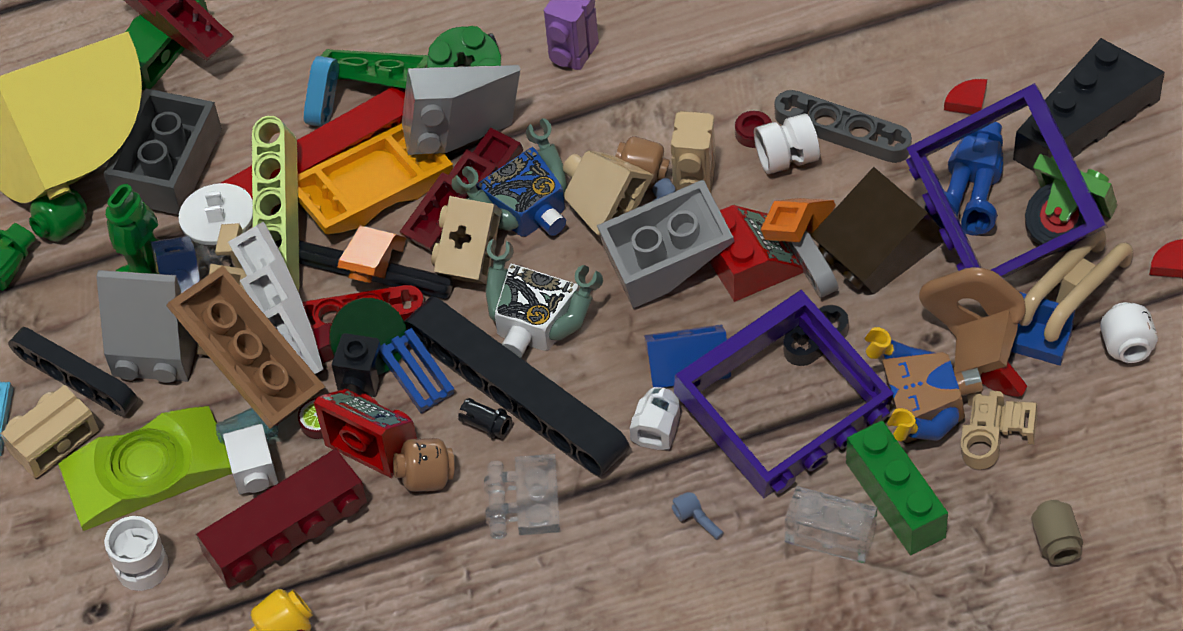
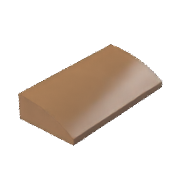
(246, 346)

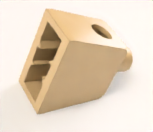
(603, 186)

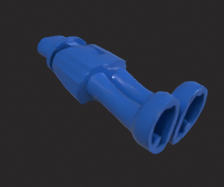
(976, 160)

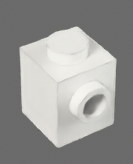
(250, 459)

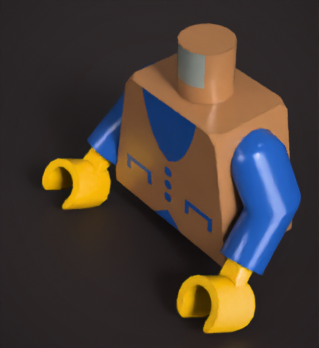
(924, 388)

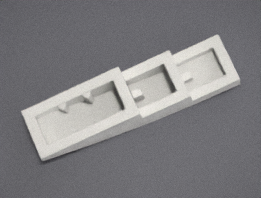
(274, 291)

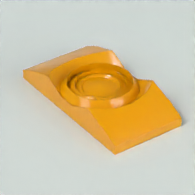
(367, 179)

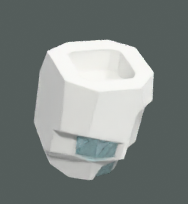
(656, 419)

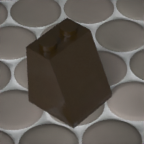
(876, 233)

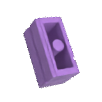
(571, 31)

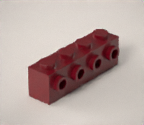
(282, 518)

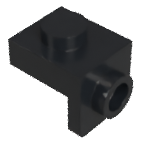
(355, 364)

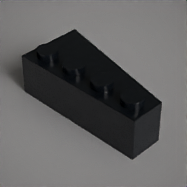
(1091, 100)

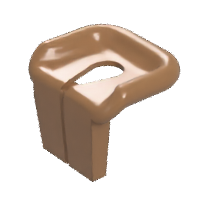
(980, 341)

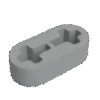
(814, 265)

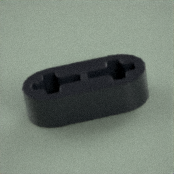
(805, 357)

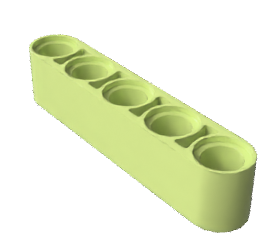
(279, 190)

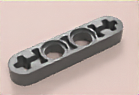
(846, 120)

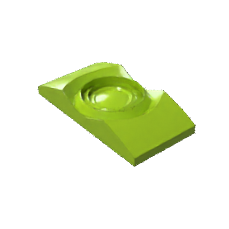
(144, 466)

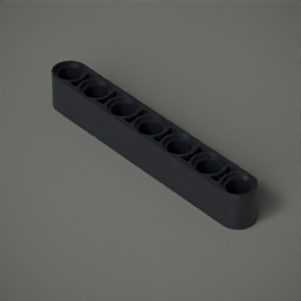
(518, 387)

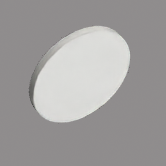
(212, 206)

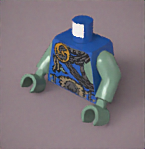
(525, 188)

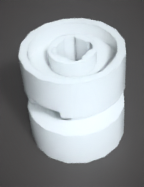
(791, 142)
(136, 553)

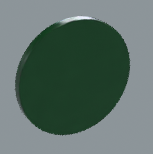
(371, 319)

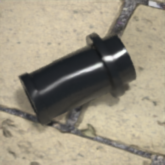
(492, 421)

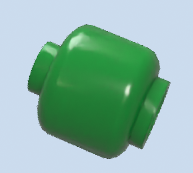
(58, 217)

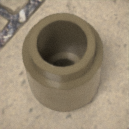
(1057, 532)

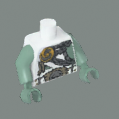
(535, 306)

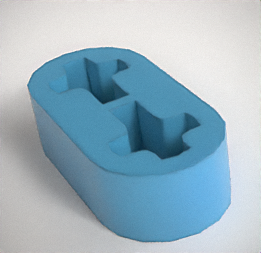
(321, 91)

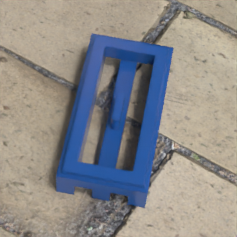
(399, 344)

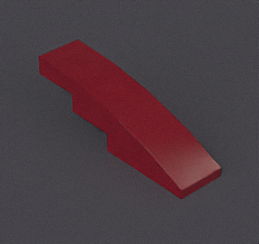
(186, 24)
(490, 155)

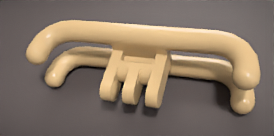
(1077, 280)

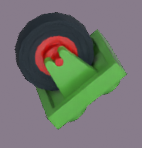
(1053, 208)

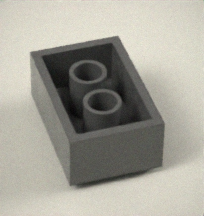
(165, 149)

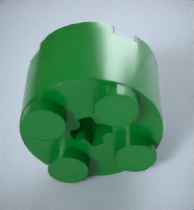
(463, 46)

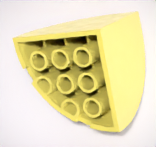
(66, 117)

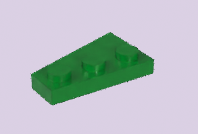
(376, 67)

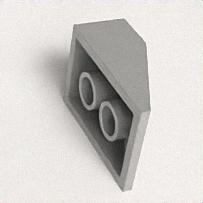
(456, 105)
(664, 241)
(140, 330)

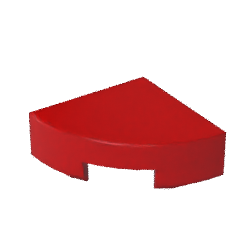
(966, 97)
(1168, 260)
(1004, 380)

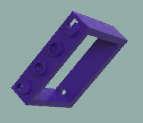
(938, 202)
(750, 341)

